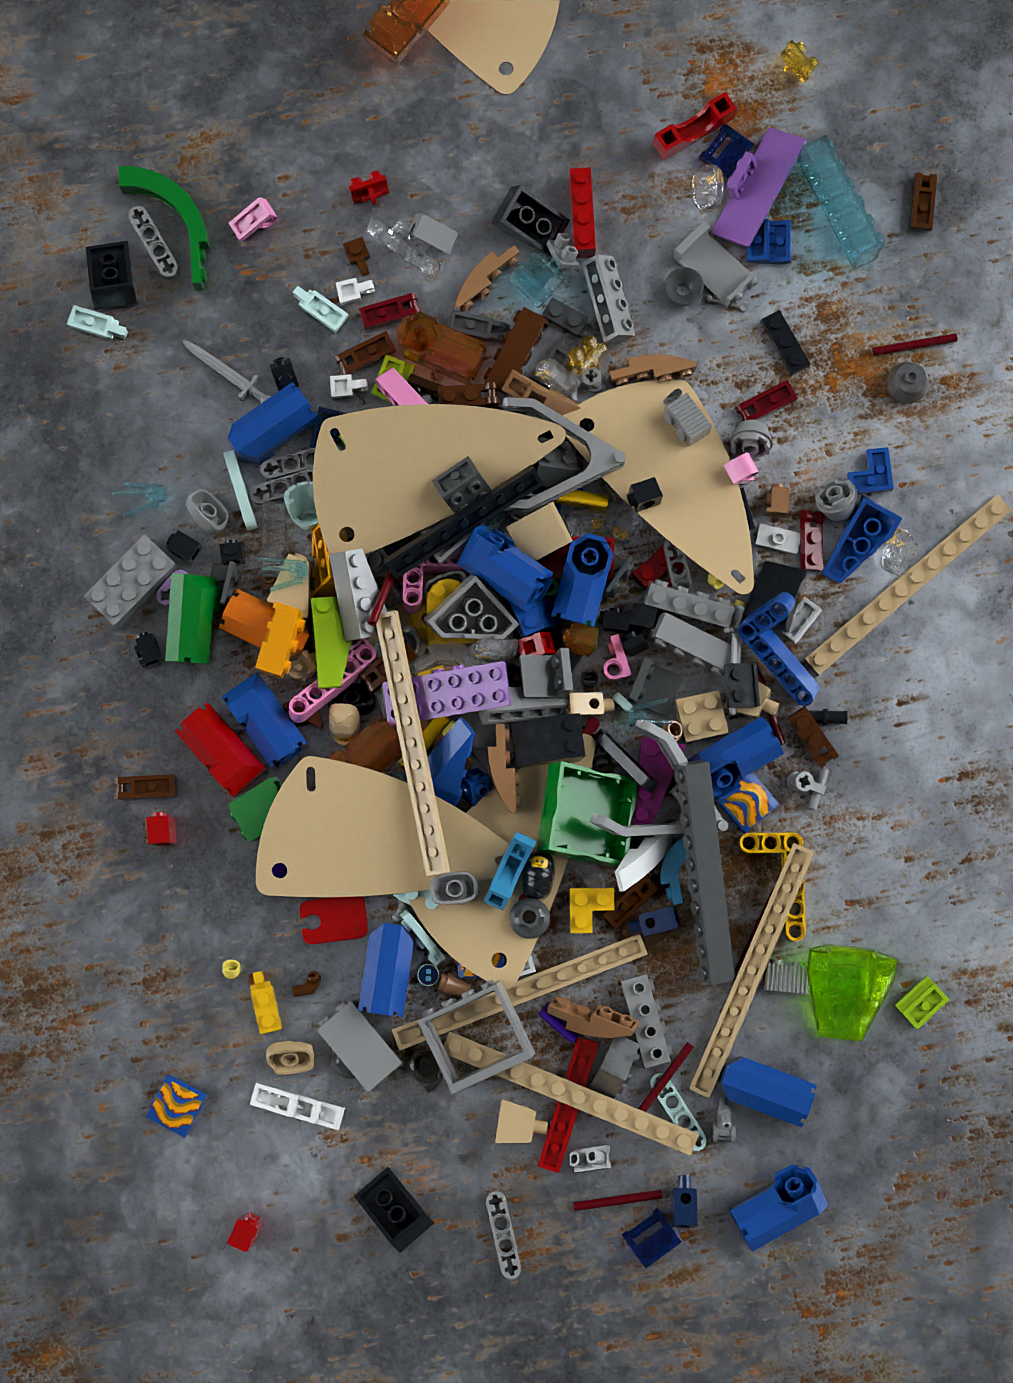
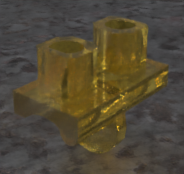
(797, 61)
(587, 357)

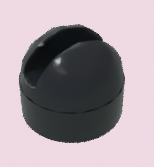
(589, 675)

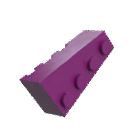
(657, 765)

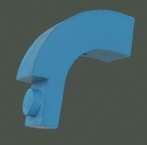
(670, 870)
(509, 871)

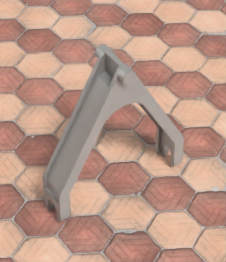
(603, 456)
(674, 756)

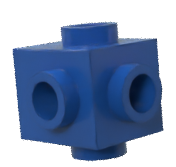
(475, 786)

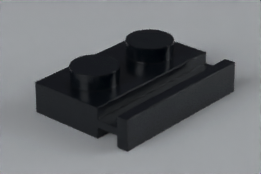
(741, 685)

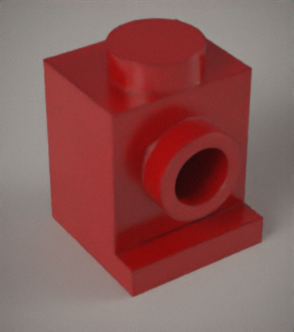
(536, 644)

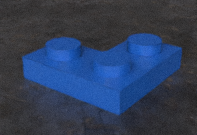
(877, 477)

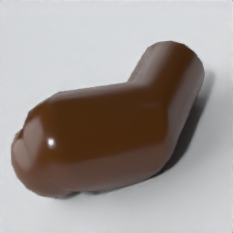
(310, 985)

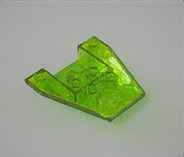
(847, 988)

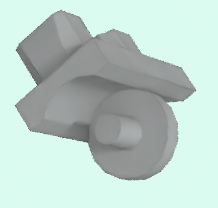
(562, 253)
(590, 1159)

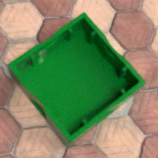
(570, 801)

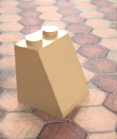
(540, 533)
(295, 595)

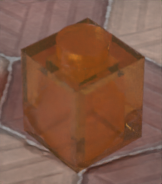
(581, 639)

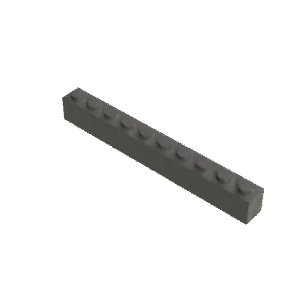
(704, 872)

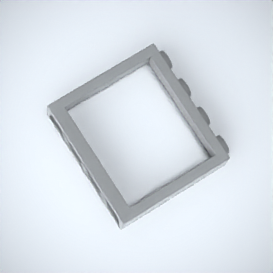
(454, 1083)

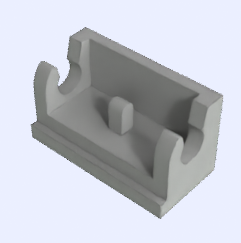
(433, 232)

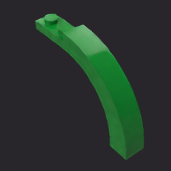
(150, 183)

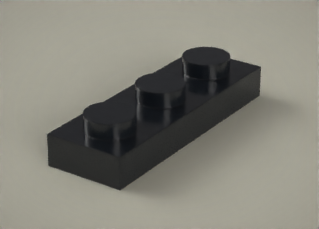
(785, 342)

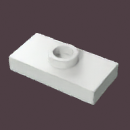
(778, 539)
(803, 618)

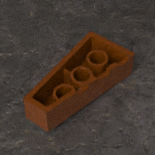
(517, 347)

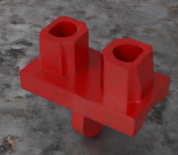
(368, 189)

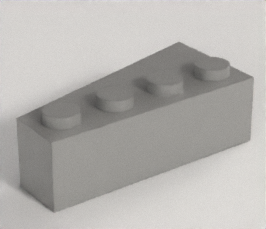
(355, 593)
(690, 643)

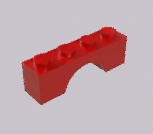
(678, 137)
(582, 211)

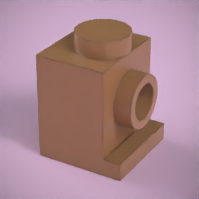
(777, 501)

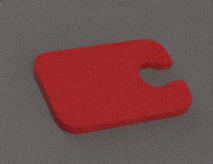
(340, 919)

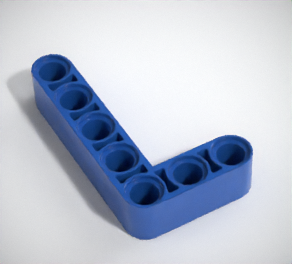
(775, 648)

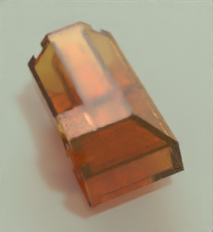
(401, 26)
(440, 347)
(372, 748)

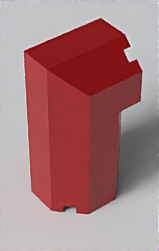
(220, 750)

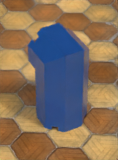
(271, 425)
(505, 567)
(583, 580)
(265, 721)
(739, 756)
(387, 970)
(767, 1090)
(780, 1207)

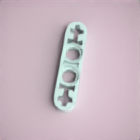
(240, 490)
(680, 1109)

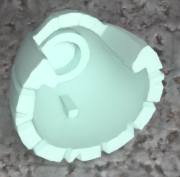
(301, 505)

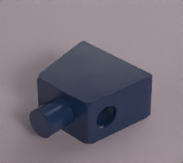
(665, 920)
(684, 1214)

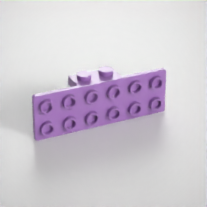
(756, 186)
(456, 691)

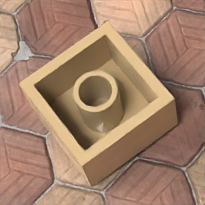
(701, 717)

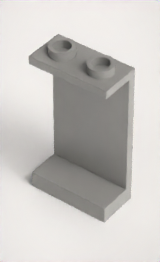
(718, 268)
(358, 1045)

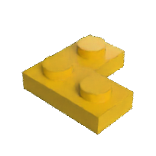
(585, 901)

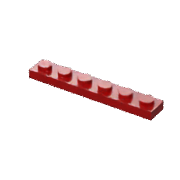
(564, 1114)

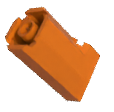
(248, 620)

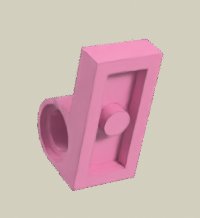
(255, 216)
(741, 469)
(615, 648)

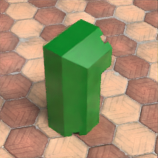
(190, 617)

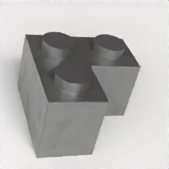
(614, 1069)

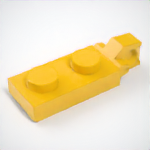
(265, 1004)

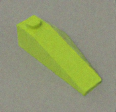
(329, 642)

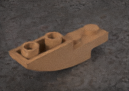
(478, 282)
(659, 366)
(523, 387)
(503, 778)
(597, 1023)

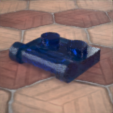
(731, 154)
(656, 1244)

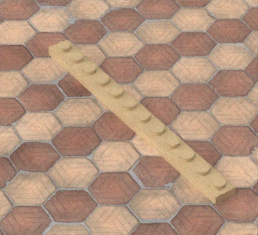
(907, 585)
(412, 744)
(752, 970)
(528, 989)
(575, 1095)

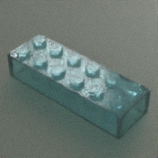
(840, 202)

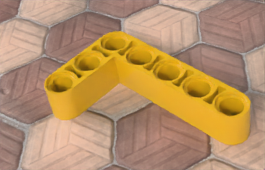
(780, 848)

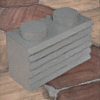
(687, 419)
(785, 977)

